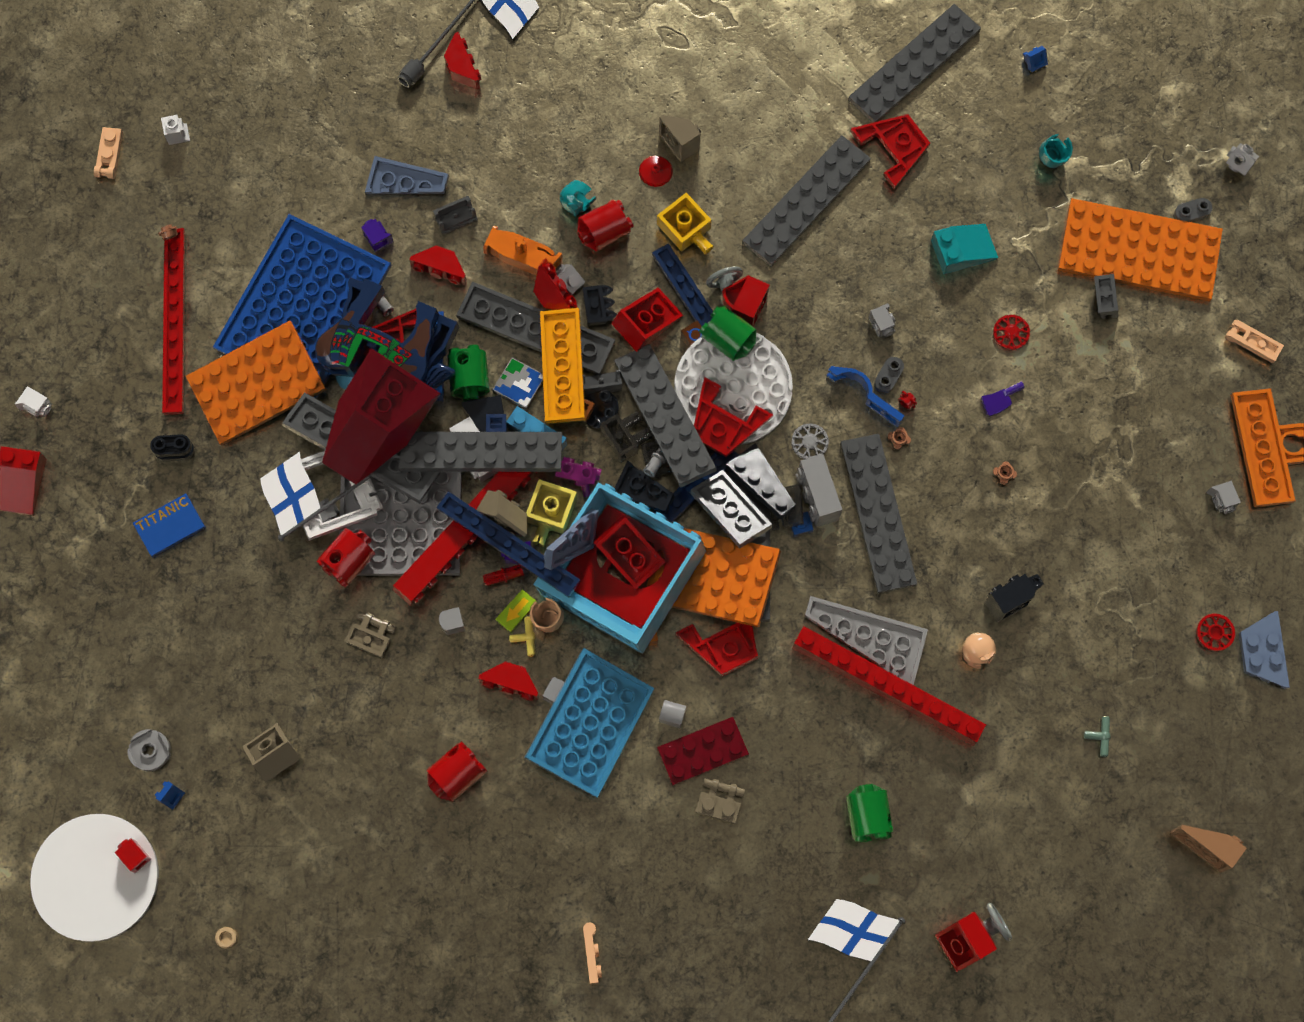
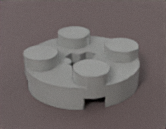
(137, 747)

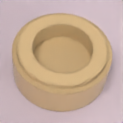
(226, 937)

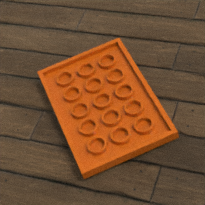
(255, 382)
(728, 580)

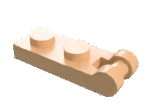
(108, 152)
(1254, 341)
(591, 952)

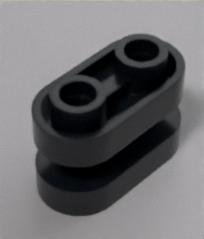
(172, 447)

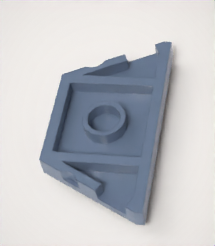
(1264, 651)

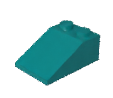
(963, 247)

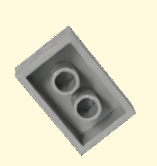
(818, 490)

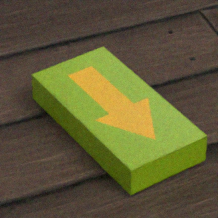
(515, 611)

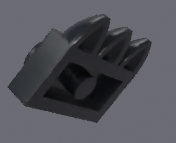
(596, 304)

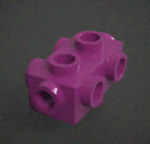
(582, 473)

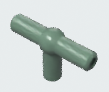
(1104, 736)

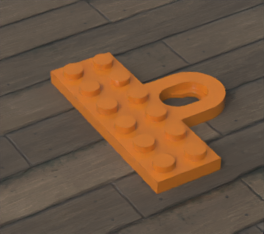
(1263, 447)

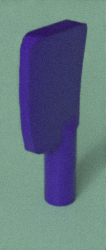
(1000, 400)

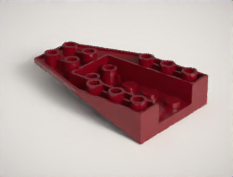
(376, 417)

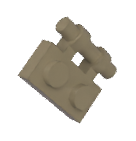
(368, 640)
(719, 807)

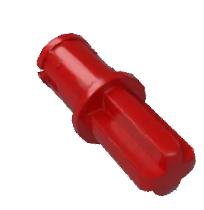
(503, 575)

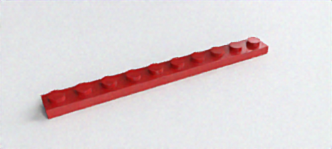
(174, 324)

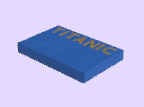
(169, 525)

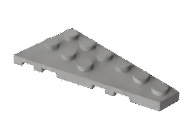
(881, 640)

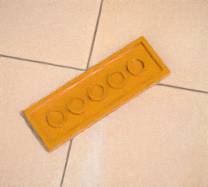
(562, 365)

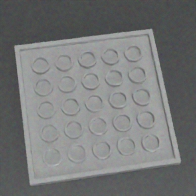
(403, 526)

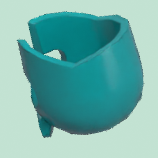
(1054, 152)
(573, 197)

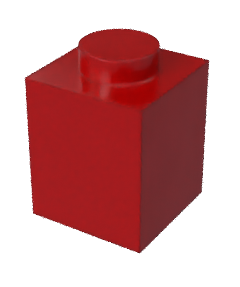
(132, 855)

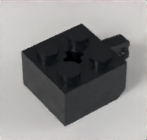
(1012, 596)

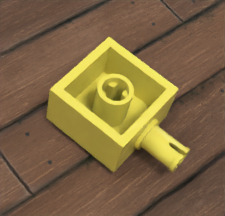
(550, 519)

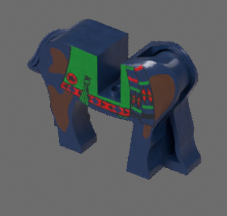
(348, 341)

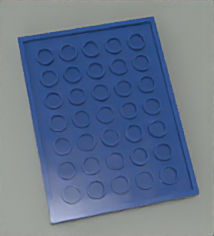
(301, 282)

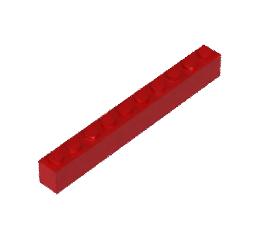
(451, 542)
(889, 686)

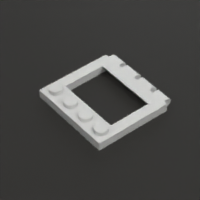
(369, 505)

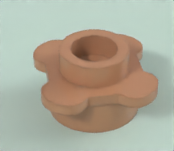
(168, 232)
(899, 432)
(1008, 469)

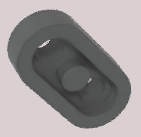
(1194, 210)
(889, 374)

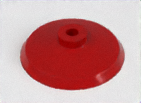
(655, 171)

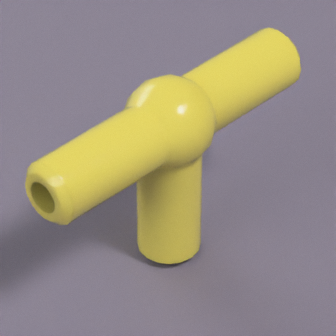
(528, 636)

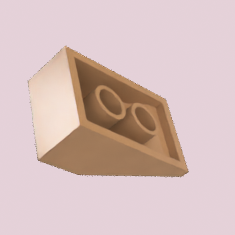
(1216, 848)

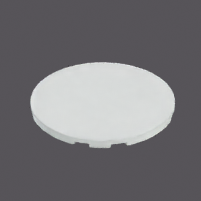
(751, 381)
(85, 886)

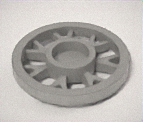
(809, 441)

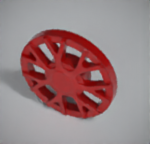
(1011, 332)
(1215, 632)

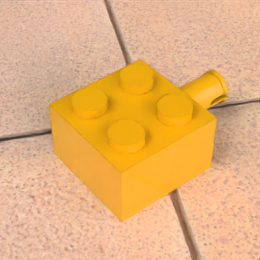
(685, 224)

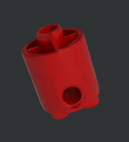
(603, 225)
(347, 556)
(454, 773)

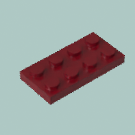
(702, 751)

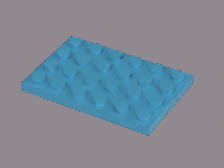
(589, 723)

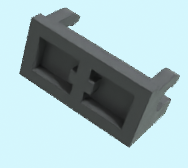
(455, 215)
(1106, 295)
(606, 381)

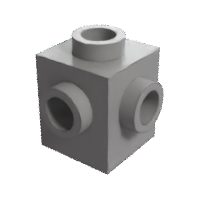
(1241, 158)

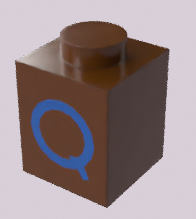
(691, 333)

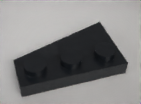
(644, 489)

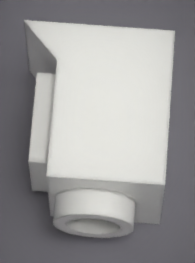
(175, 130)
(33, 403)

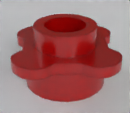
(907, 400)

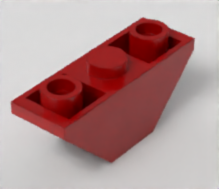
(461, 63)
(440, 264)
(552, 290)
(511, 680)

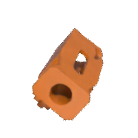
(519, 250)

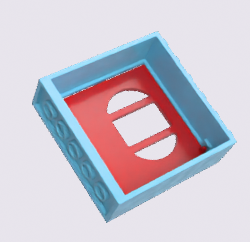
(641, 607)

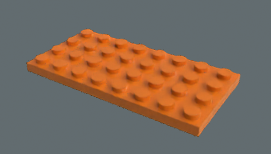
(1140, 249)

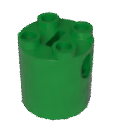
(729, 333)
(471, 373)
(869, 813)

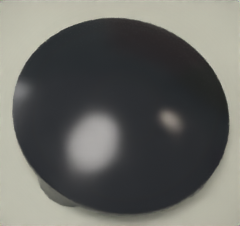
(605, 407)

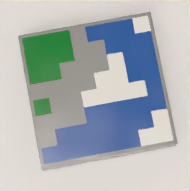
(519, 383)

